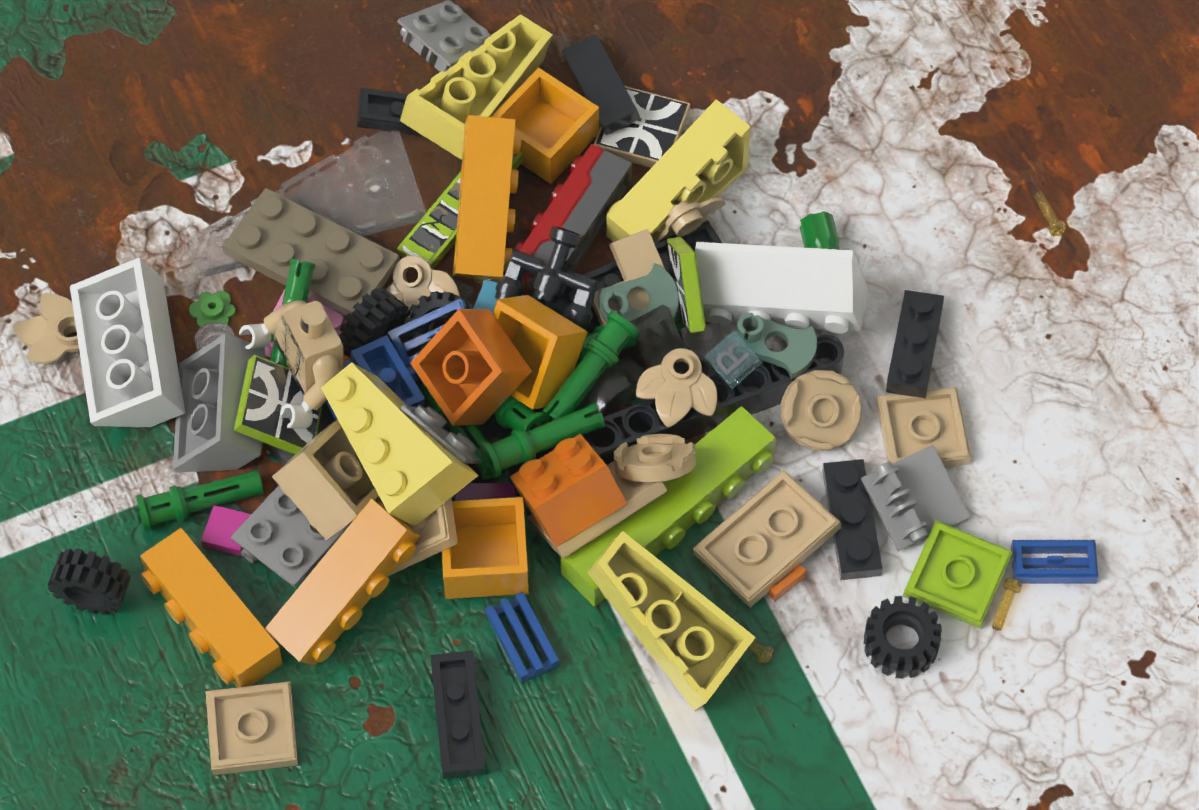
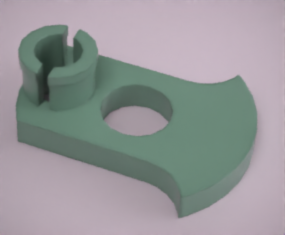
(658, 286)
(797, 355)

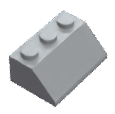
(211, 398)

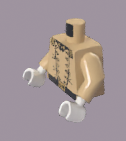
(308, 348)

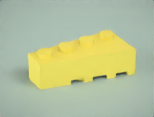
(692, 170)

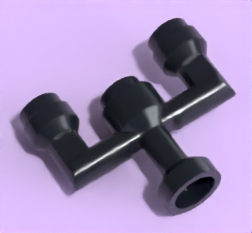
(550, 278)

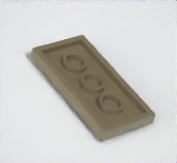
(284, 230)

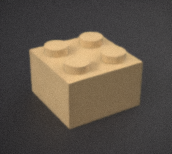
(327, 481)

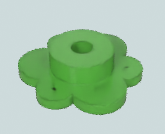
(203, 310)

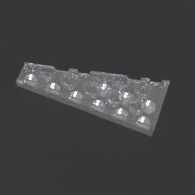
(360, 190)

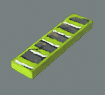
(437, 229)

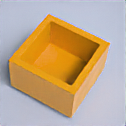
(553, 123)
(545, 343)
(488, 551)

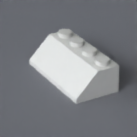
(782, 285)
(127, 347)

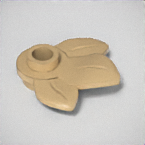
(688, 217)
(427, 282)
(48, 332)
(678, 392)

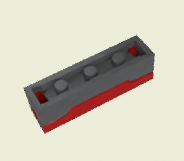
(579, 205)

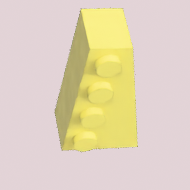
(476, 83)
(400, 457)
(673, 620)

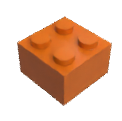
(470, 367)
(568, 489)

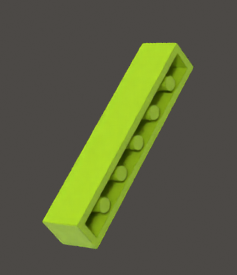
(723, 465)

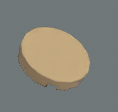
(821, 410)
(655, 458)

